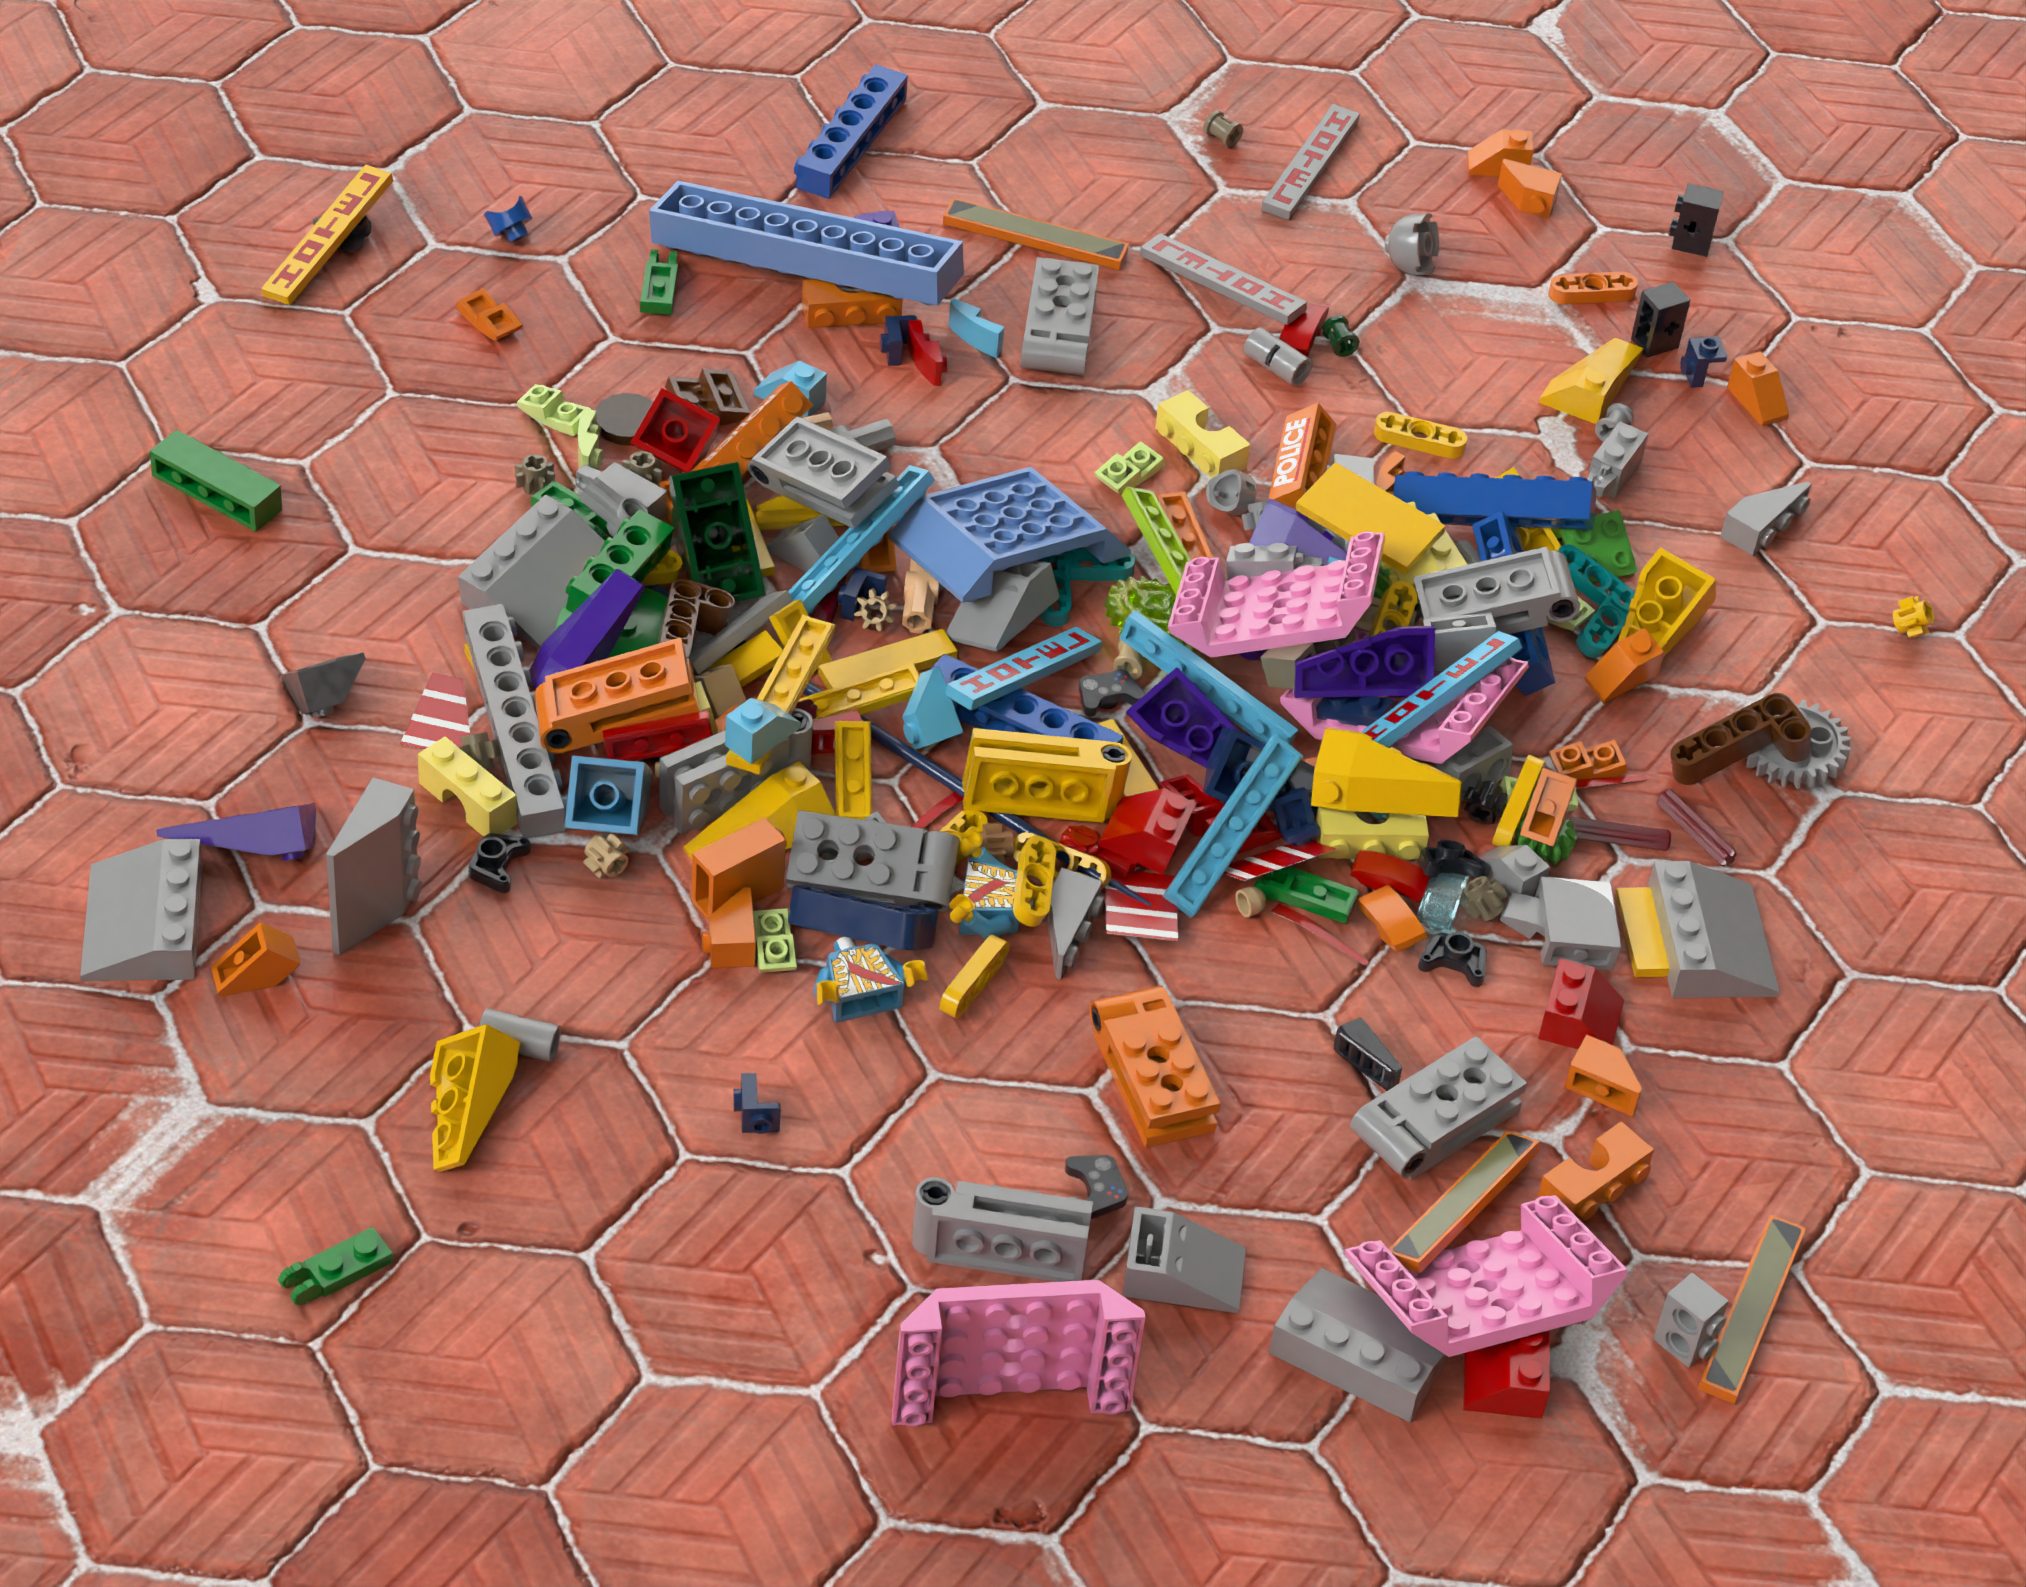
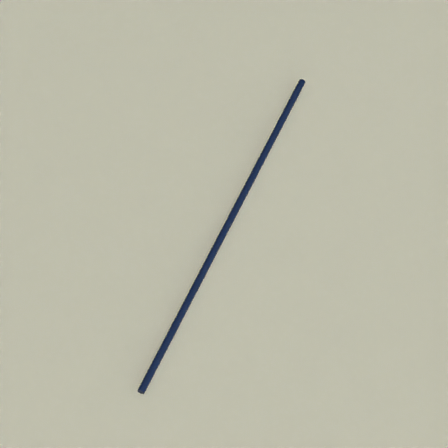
(951, 781)

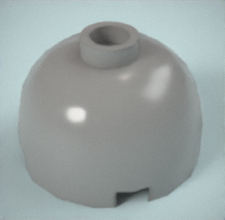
(1413, 244)

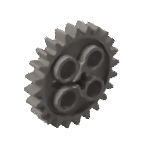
(1828, 753)

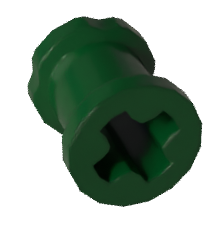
(1340, 336)

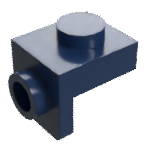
(894, 336)
(1698, 356)
(859, 586)
(1295, 817)
(755, 1116)

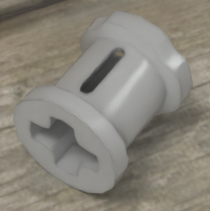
(1615, 413)

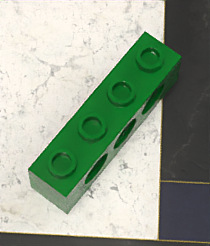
(634, 549)

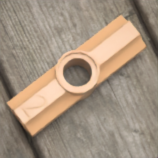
(920, 595)

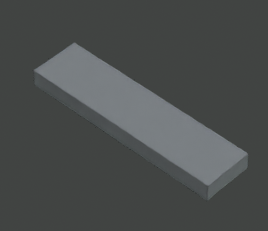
(737, 630)

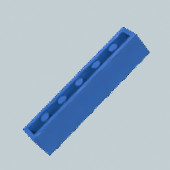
(1525, 502)

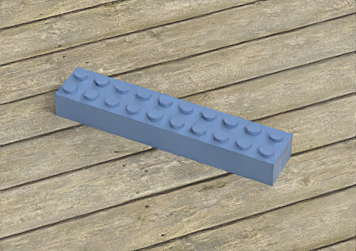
(807, 242)

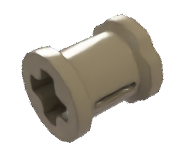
(1223, 129)

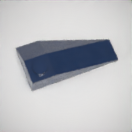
(1233, 758)

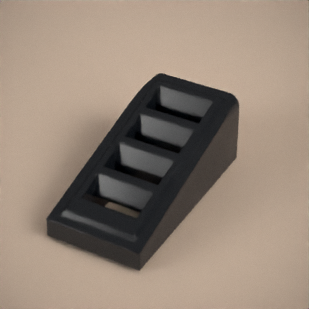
(1367, 1053)

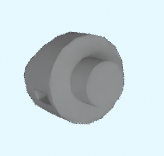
(1234, 491)

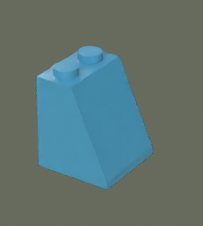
(607, 795)

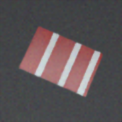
(439, 713)
(1275, 859)
(1137, 919)

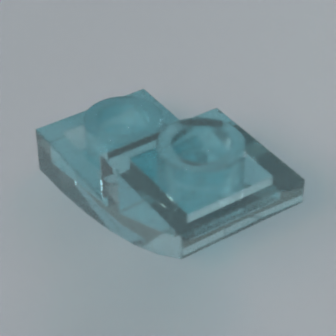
(1442, 901)

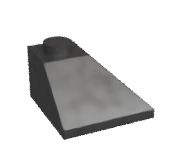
(323, 684)

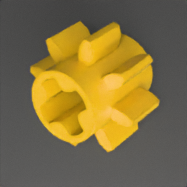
(1913, 616)

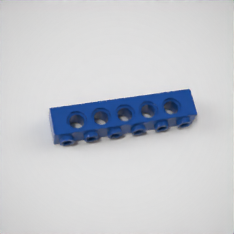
(851, 131)
(1500, 538)
(1022, 711)

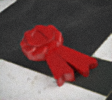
(1087, 841)

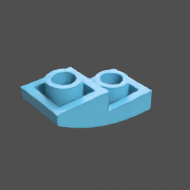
(980, 333)

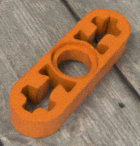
(1612, 286)

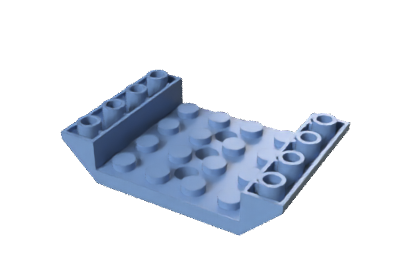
(994, 525)

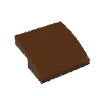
(714, 392)

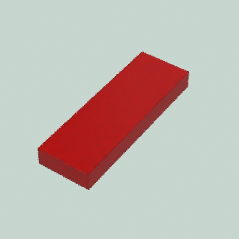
(656, 736)

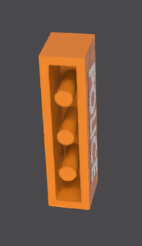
(759, 427)
(1302, 454)

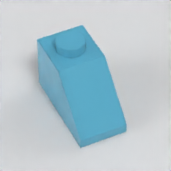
(806, 377)
(930, 712)
(757, 728)

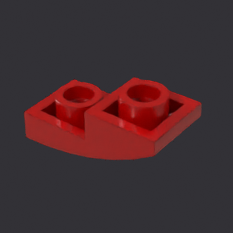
(1303, 330)
(926, 353)
(1380, 869)

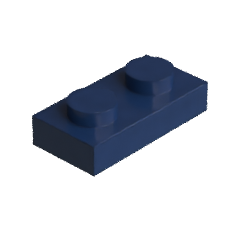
(1354, 709)

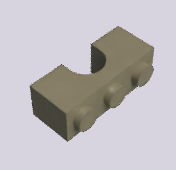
(1280, 662)

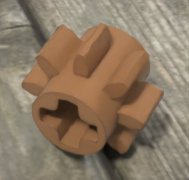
(997, 841)

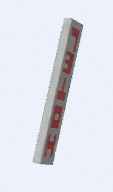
(1310, 162)
(1223, 279)

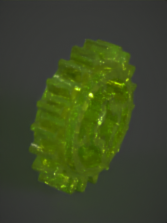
(1146, 596)

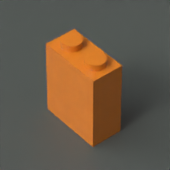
(740, 860)

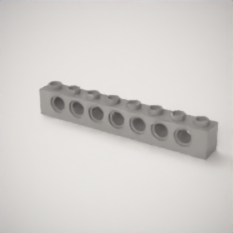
(514, 720)

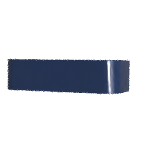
(863, 919)

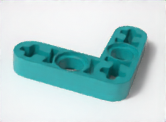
(1070, 569)
(1608, 603)

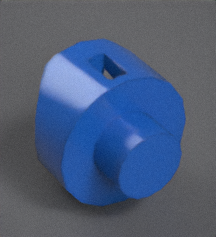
(510, 221)

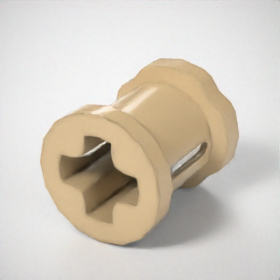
(1128, 660)

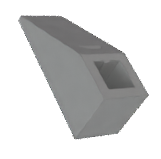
(1761, 516)
(1072, 907)

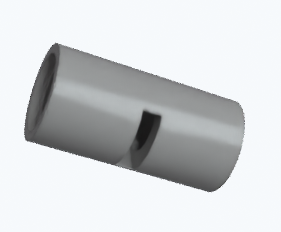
(1277, 356)
(536, 1037)

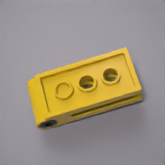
(1044, 775)

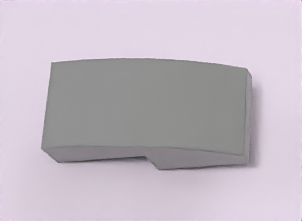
(1523, 914)

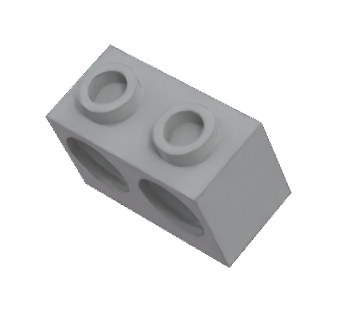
(1482, 759)
(1691, 1320)

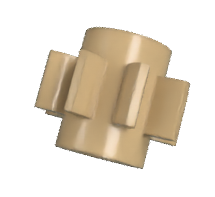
(885, 608)
(606, 855)

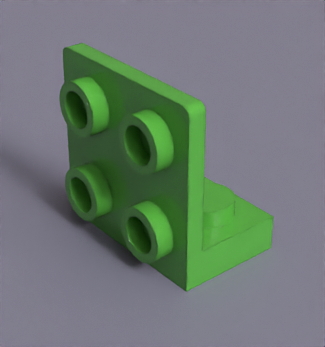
(1605, 544)

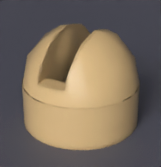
(1250, 901)

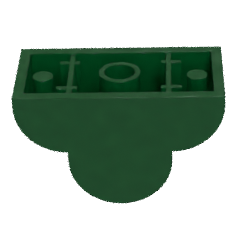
(708, 520)

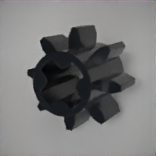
(1485, 801)

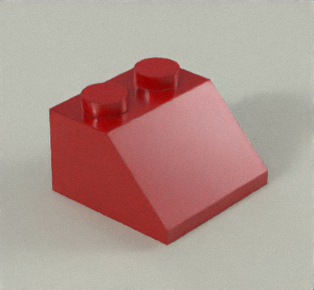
(676, 431)
(1148, 827)
(1580, 1006)
(1509, 1377)

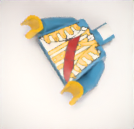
(988, 892)
(864, 980)

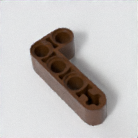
(693, 608)
(1699, 757)

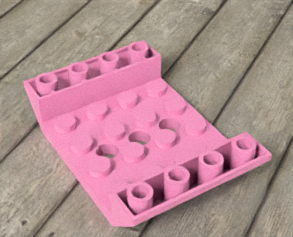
(1276, 606)
(1442, 732)
(1498, 1286)
(1063, 1340)

